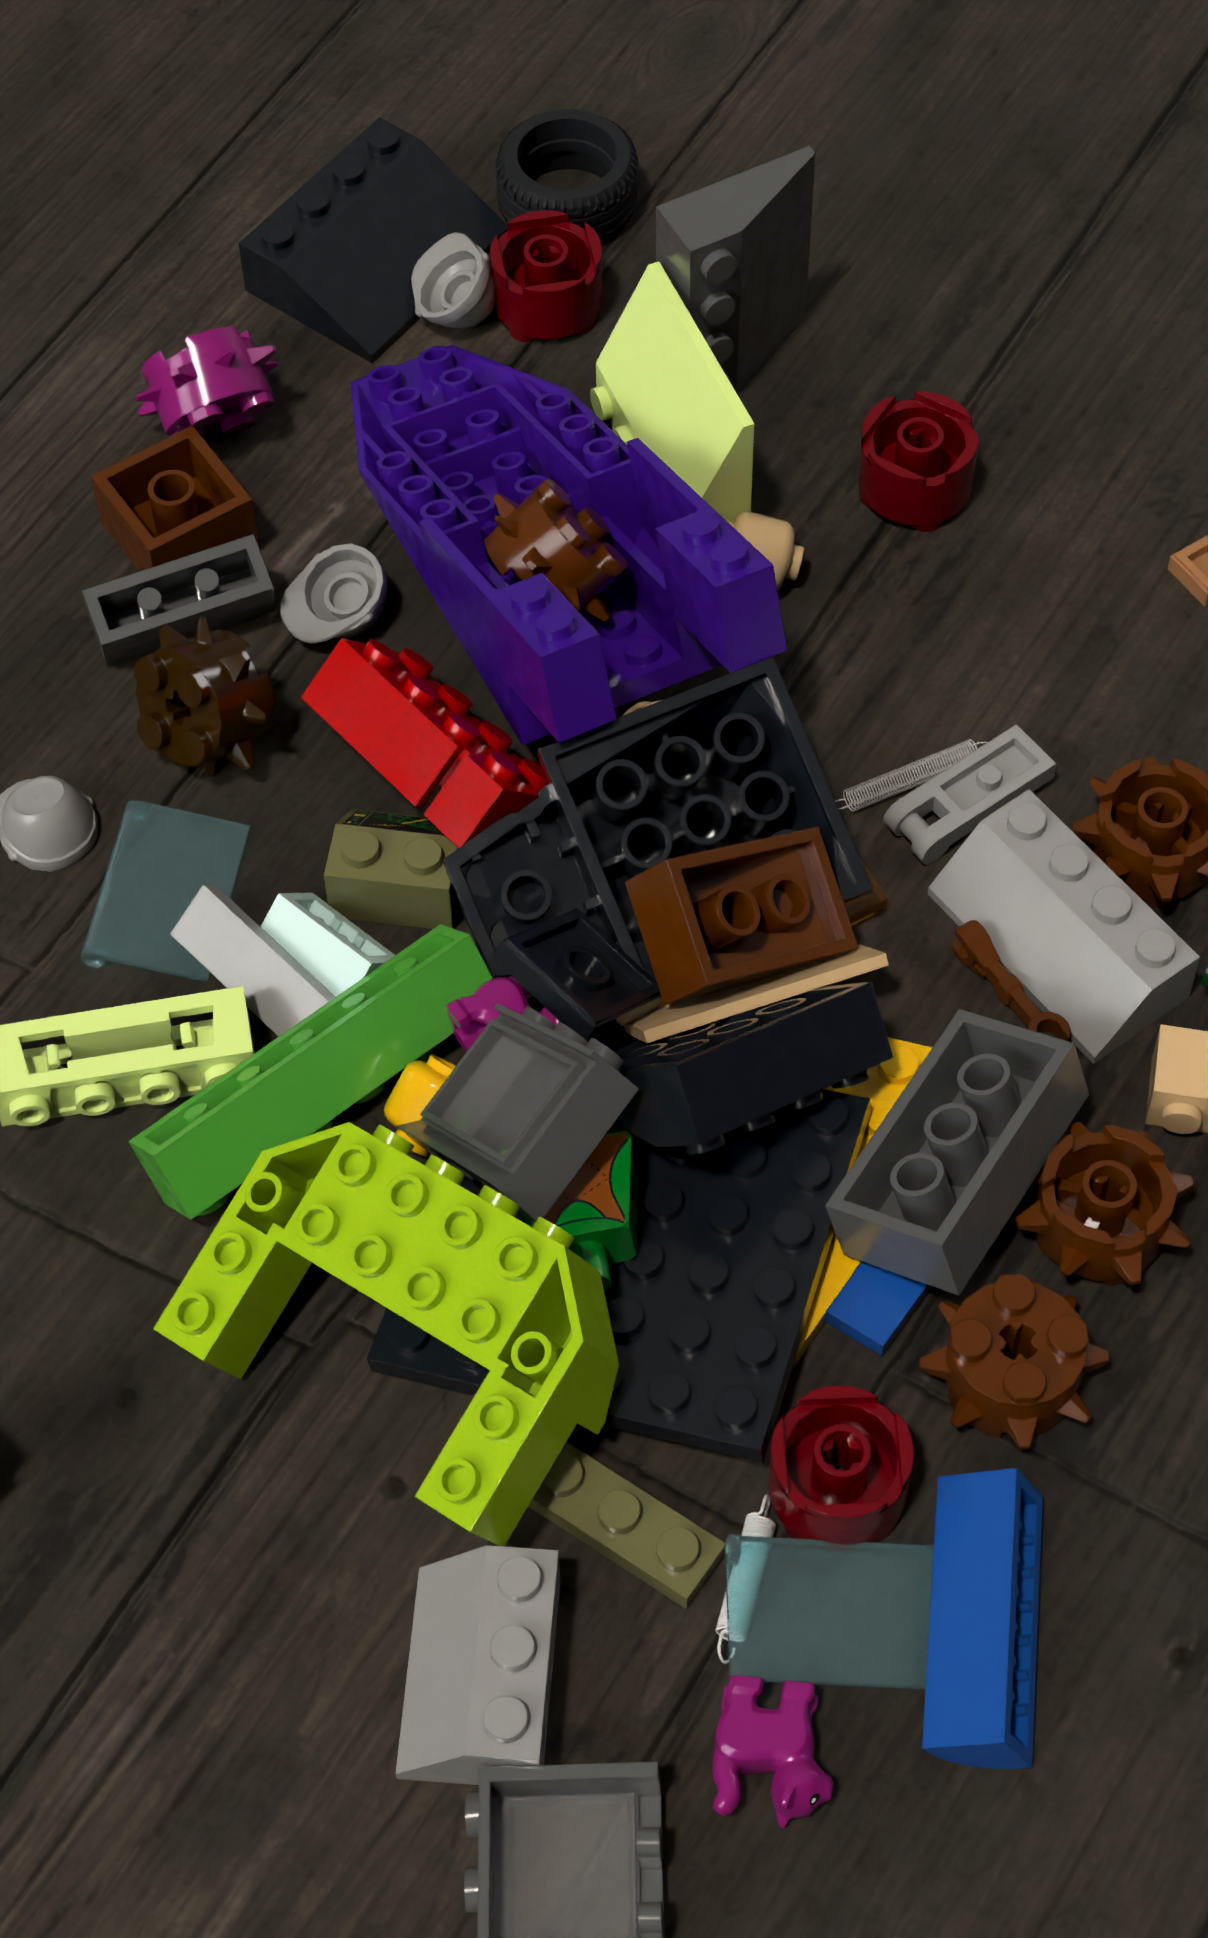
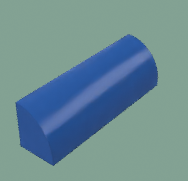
(984, 1620)

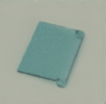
(152, 879)
(828, 1611)

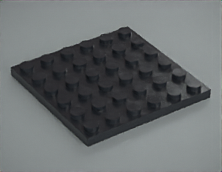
(716, 1285)

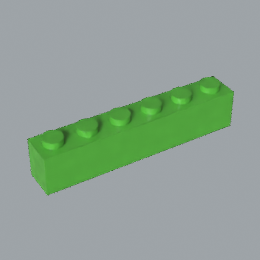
(310, 1072)

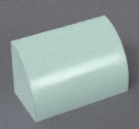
(323, 940)

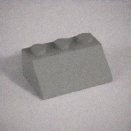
(479, 1664)

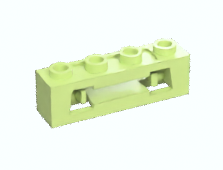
(121, 1056)

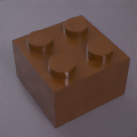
(172, 501)

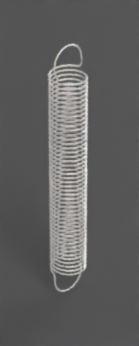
(911, 781)

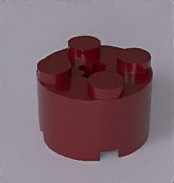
(547, 276)
(917, 459)
(845, 1430)

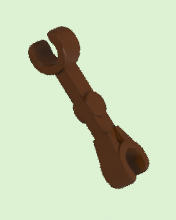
(978, 953)

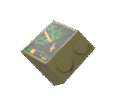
(390, 870)

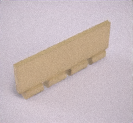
(713, 1007)

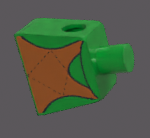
(601, 1205)

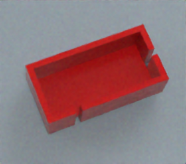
(423, 737)

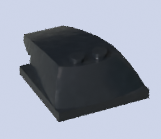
(645, 789)

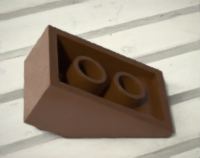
(740, 914)

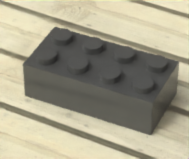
(958, 1151)

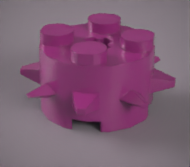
(209, 383)

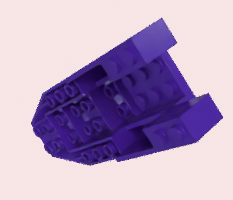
(462, 428)

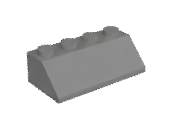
(1066, 926)

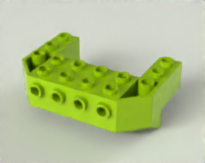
(441, 1262)

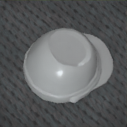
(454, 283)
(335, 595)
(46, 823)

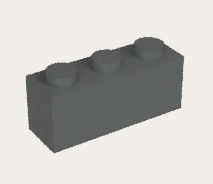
(217, 583)

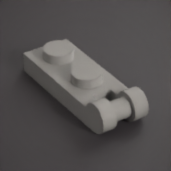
(969, 793)

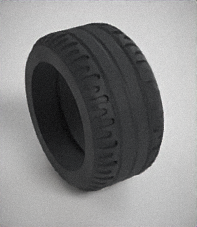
(569, 141)

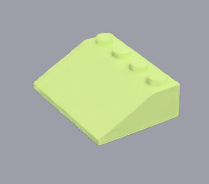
(672, 394)

